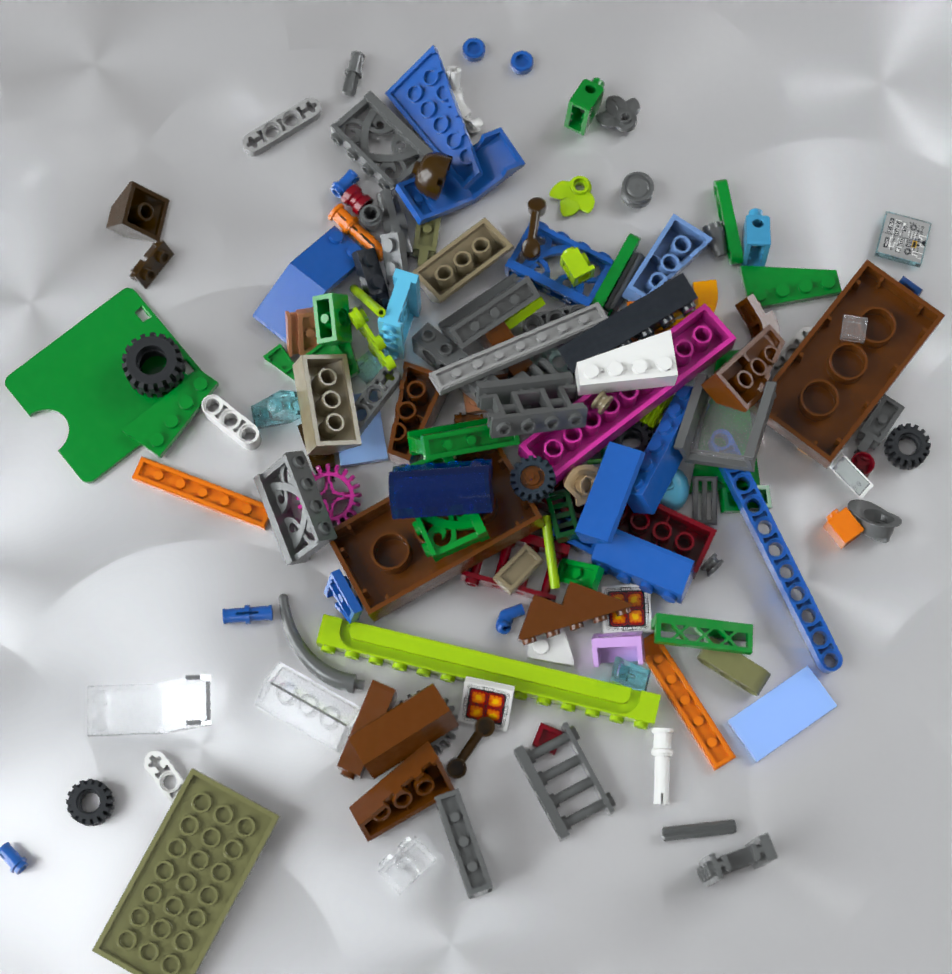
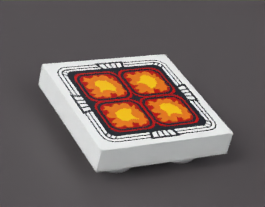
(640, 614)
(486, 699)

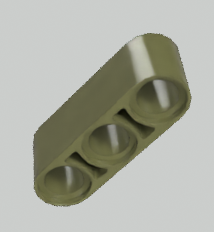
(735, 668)

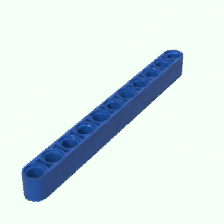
(786, 560)

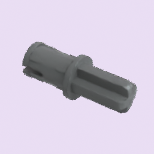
(353, 73)

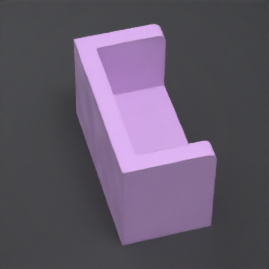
(618, 644)

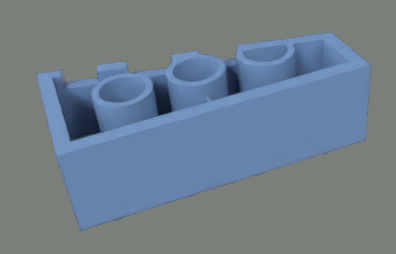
(669, 256)

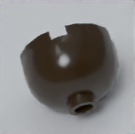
(432, 173)

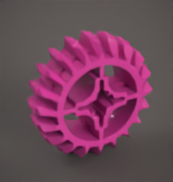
(345, 495)

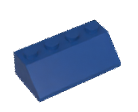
(645, 565)

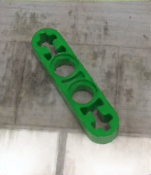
(728, 220)
(616, 270)

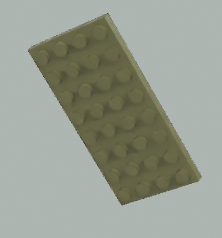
(187, 879)

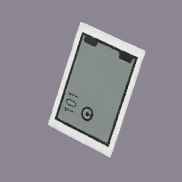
(851, 475)

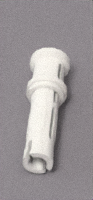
(662, 753)

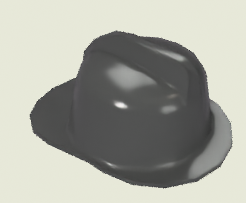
(876, 522)

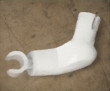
(454, 78)

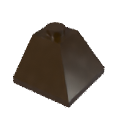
(138, 213)

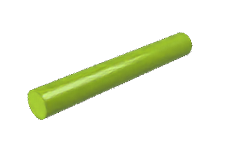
(550, 553)

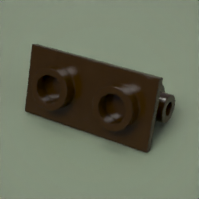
(157, 257)

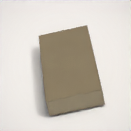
(518, 569)

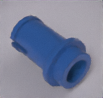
(344, 183)
(13, 858)

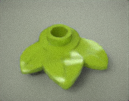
(571, 198)

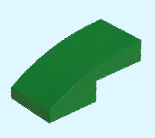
(728, 504)

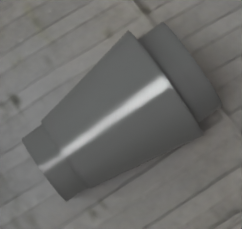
(370, 217)
(718, 244)

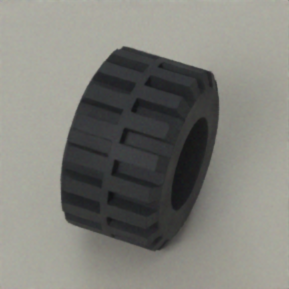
(145, 349)

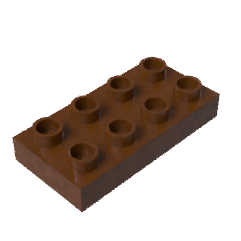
(837, 383)
(387, 555)

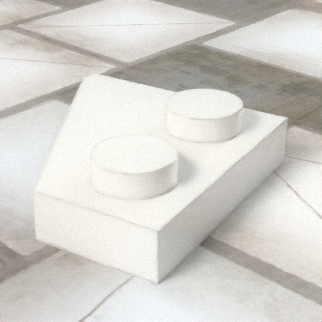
(551, 650)

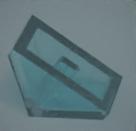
(629, 674)

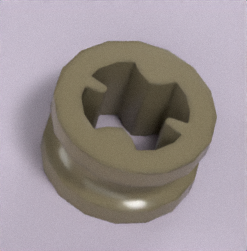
(602, 402)

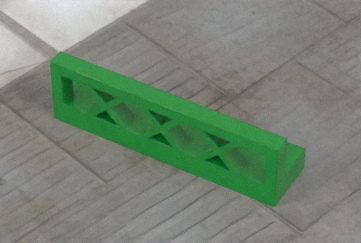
(704, 628)

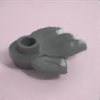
(619, 114)

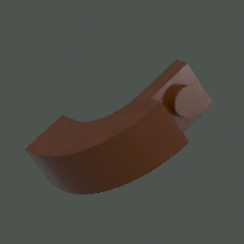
(755, 317)

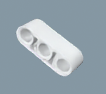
(227, 412)

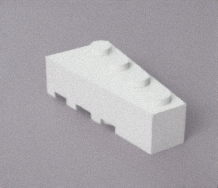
(629, 367)

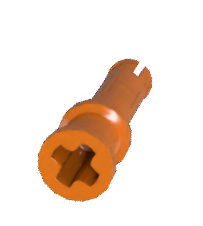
(349, 226)

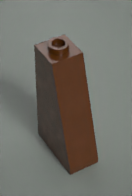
(378, 701)

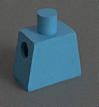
(756, 233)

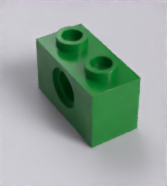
(332, 319)

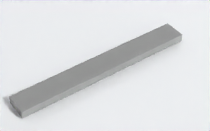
(516, 349)

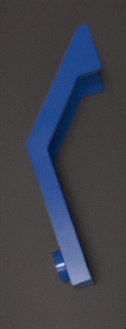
(498, 162)
(308, 275)

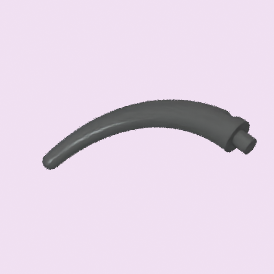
(324, 672)

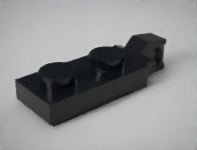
(371, 275)

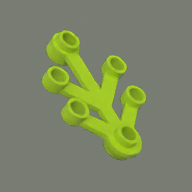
(375, 344)

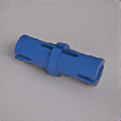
(247, 614)

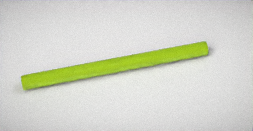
(367, 300)

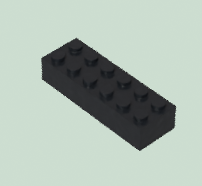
(633, 322)

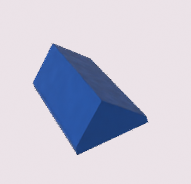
(609, 494)

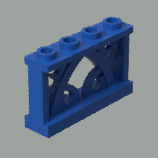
(543, 282)

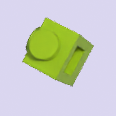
(576, 266)

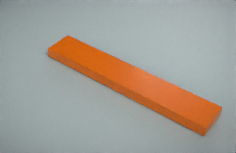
(201, 492)
(687, 704)

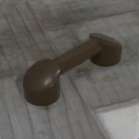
(531, 247)
(483, 728)

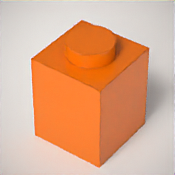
(842, 527)

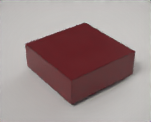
(544, 734)

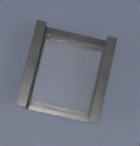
(720, 434)

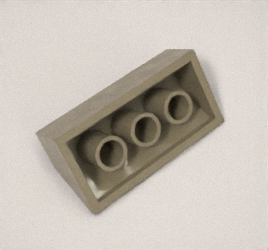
(326, 403)

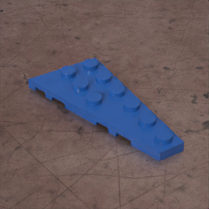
(432, 110)

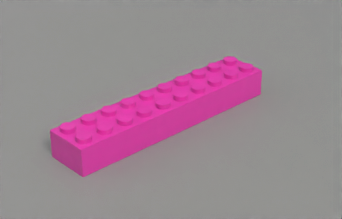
(697, 344)

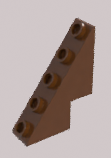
(578, 606)

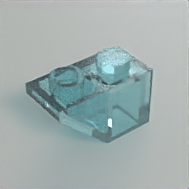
(276, 409)

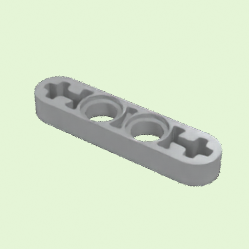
(280, 124)

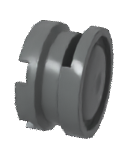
(637, 190)

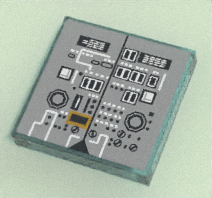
(903, 239)

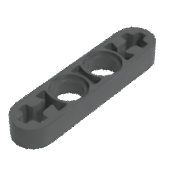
(373, 408)

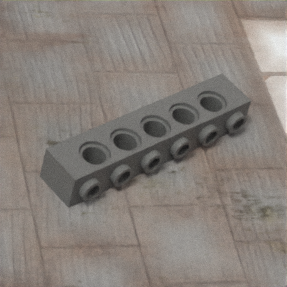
(441, 351)

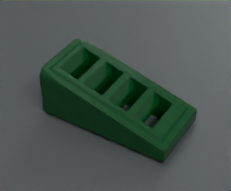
(570, 534)

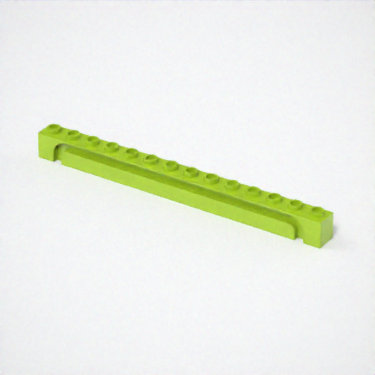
(456, 663)

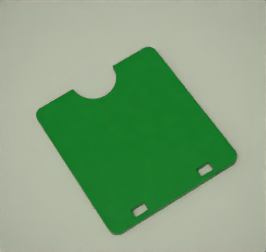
(86, 383)

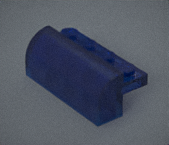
(441, 489)

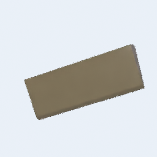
(462, 261)

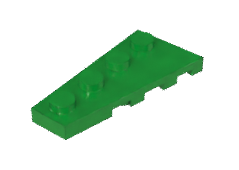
(788, 285)
(168, 417)

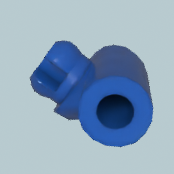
(506, 618)

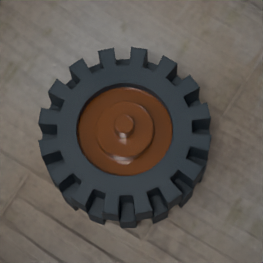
(533, 479)

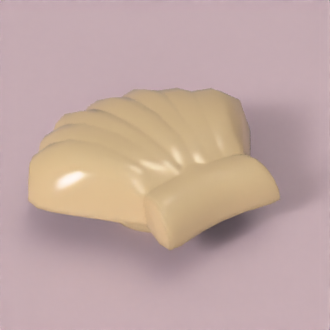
(580, 481)

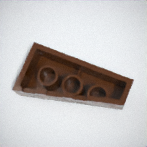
(416, 409)
(402, 793)

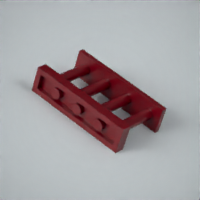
(474, 578)

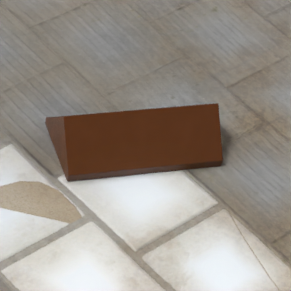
(402, 731)

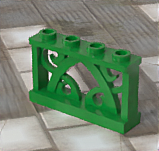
(455, 439)
(439, 525)

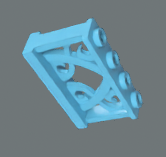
(400, 312)

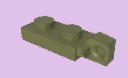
(426, 240)

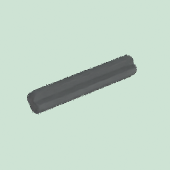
(615, 299)
(699, 830)

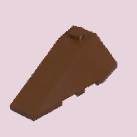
(743, 377)

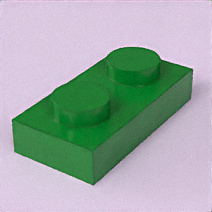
(580, 573)

